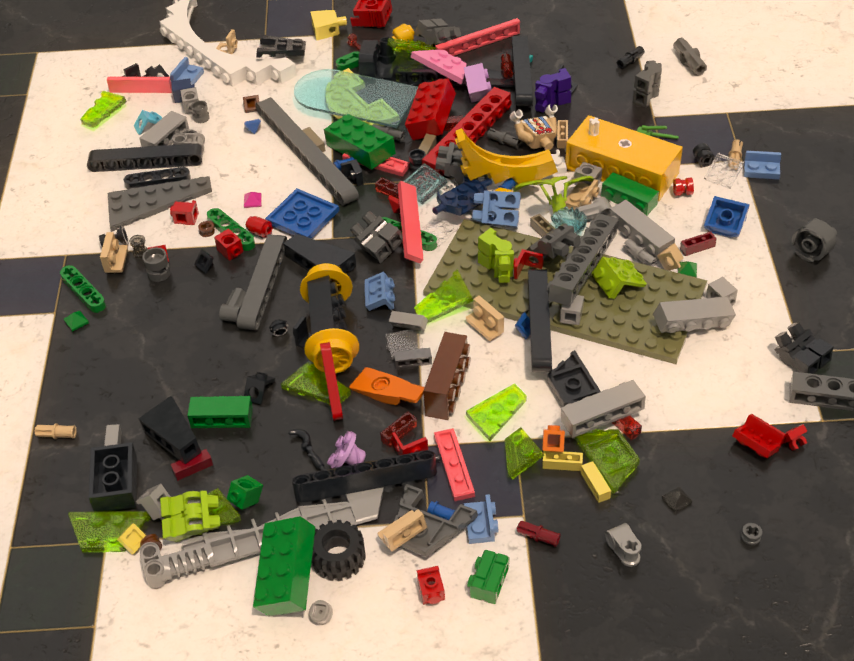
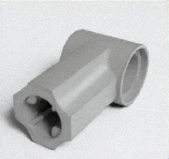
(599, 205)

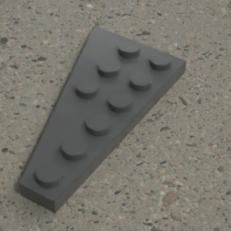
(150, 200)

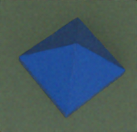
(252, 125)
(523, 325)

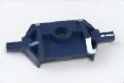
(461, 198)

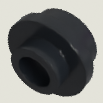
(279, 327)

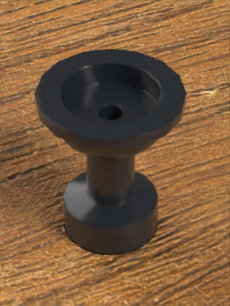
(121, 235)

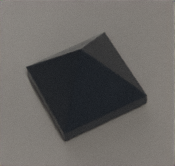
(204, 261)

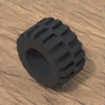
(341, 564)

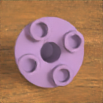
(346, 451)

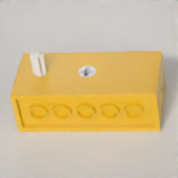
(624, 153)

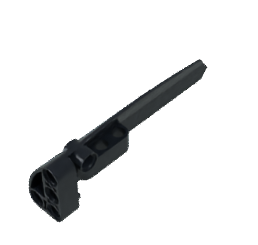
(384, 63)

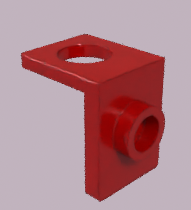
(523, 259)
(416, 446)

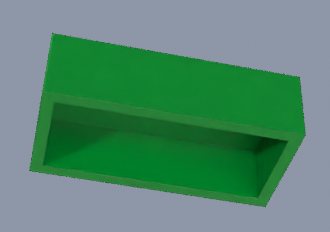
(360, 141)
(284, 566)

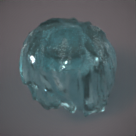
(570, 217)

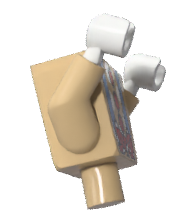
(537, 131)

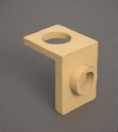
(231, 43)
(670, 257)

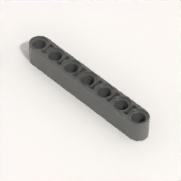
(261, 283)

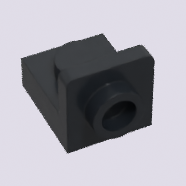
(352, 170)

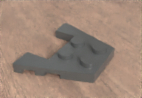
(438, 529)

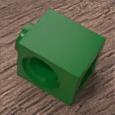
(244, 492)

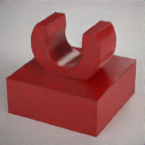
(795, 434)

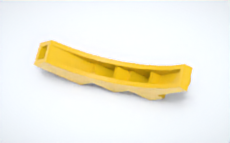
(501, 167)

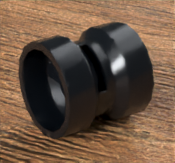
(703, 155)
(415, 159)

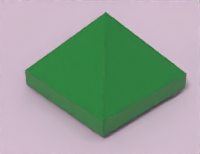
(688, 268)
(75, 320)

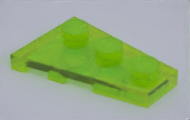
(313, 382)

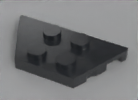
(572, 380)

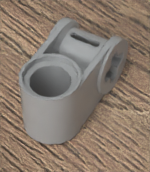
(188, 138)
(624, 544)

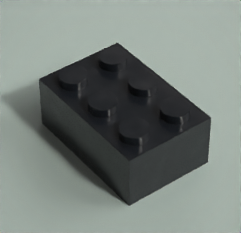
(113, 477)

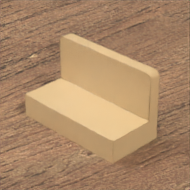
(403, 529)

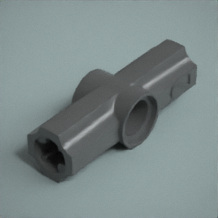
(690, 56)

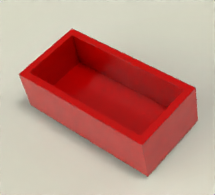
(430, 108)

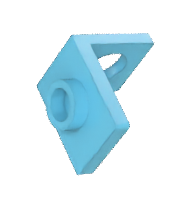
(146, 117)

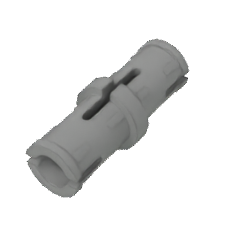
(639, 253)

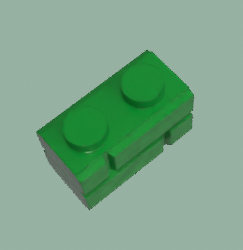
(489, 576)

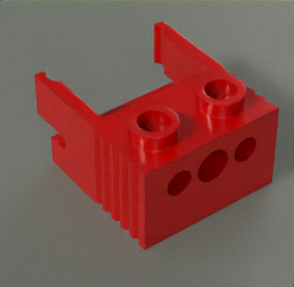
(371, 13)

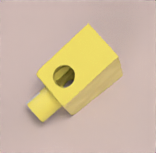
(326, 23)

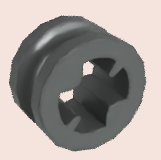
(751, 539)

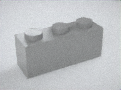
(163, 130)

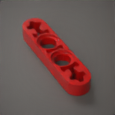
(331, 381)

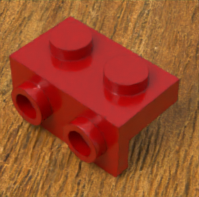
(759, 436)

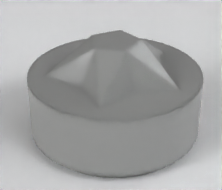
(320, 612)

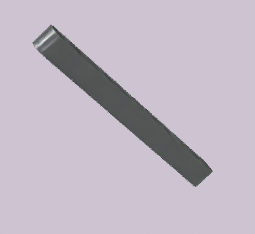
(307, 151)

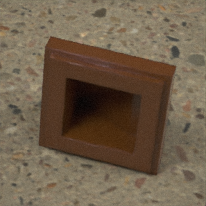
(249, 103)

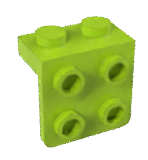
(615, 273)

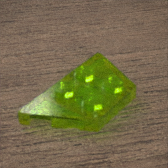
(610, 455)
(101, 529)

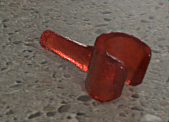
(352, 41)

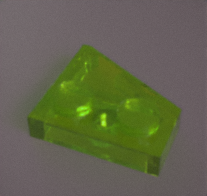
(520, 452)

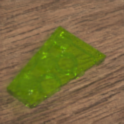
(409, 45)
(102, 109)
(447, 298)
(497, 410)

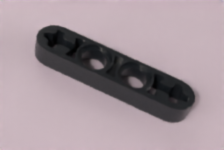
(138, 179)

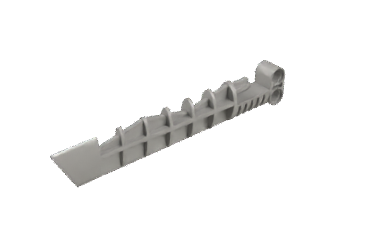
(231, 545)

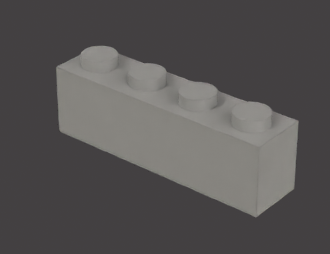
(641, 228)
(694, 314)
(602, 408)

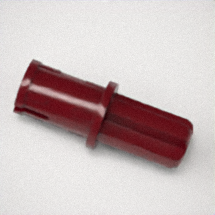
(538, 533)

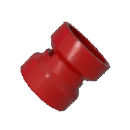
(683, 186)

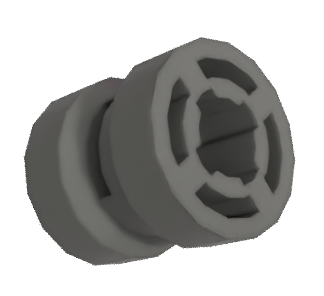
(200, 111)

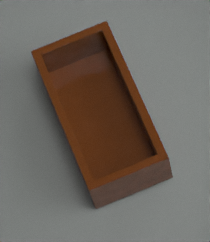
(446, 376)

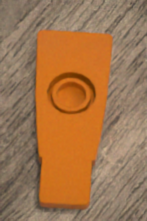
(386, 387)

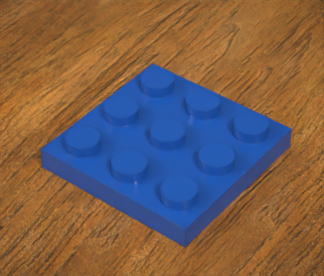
(302, 214)

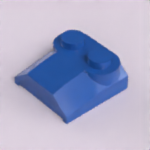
(726, 217)

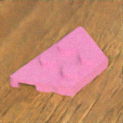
(442, 63)

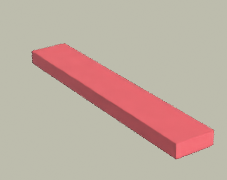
(481, 38)
(410, 222)

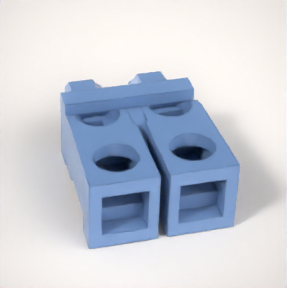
(492, 208)

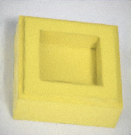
(131, 538)

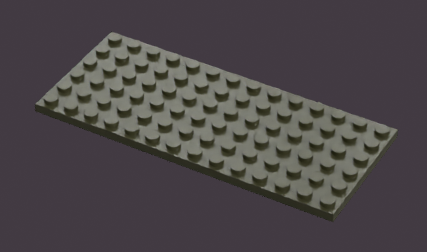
(617, 322)

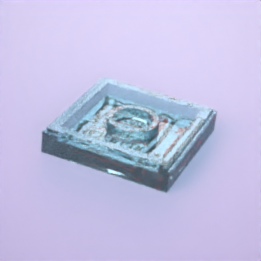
(426, 182)

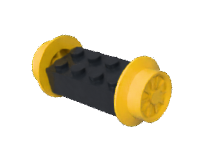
(326, 291)

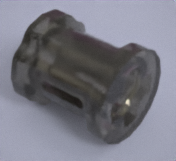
(138, 245)

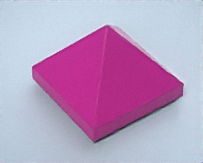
(252, 199)

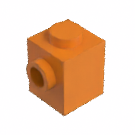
(553, 439)

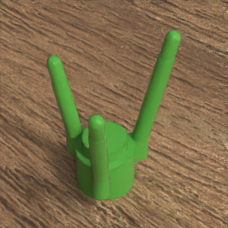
(648, 131)

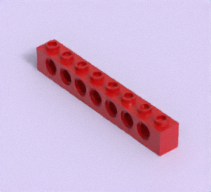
(475, 123)

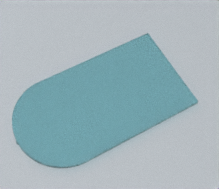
(355, 94)

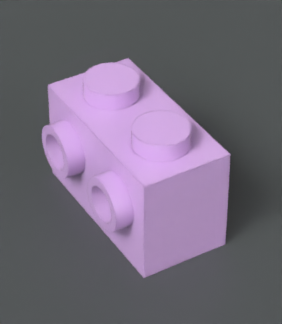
(477, 82)

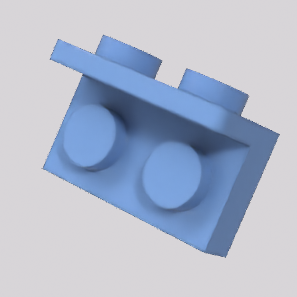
(186, 71)
(762, 164)
(379, 291)
(483, 527)

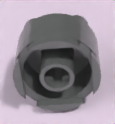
(814, 240)

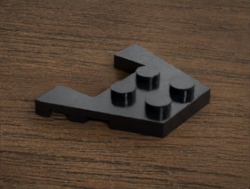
(284, 46)

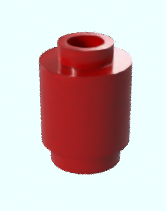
(258, 226)

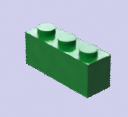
(619, 188)
(220, 412)

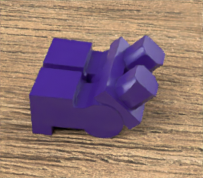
(553, 90)

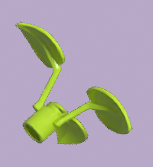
(557, 200)

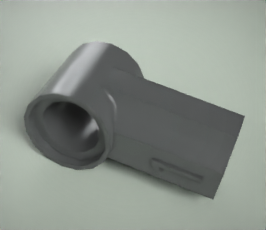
(231, 309)

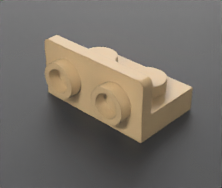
(582, 194)
(113, 254)
(486, 319)

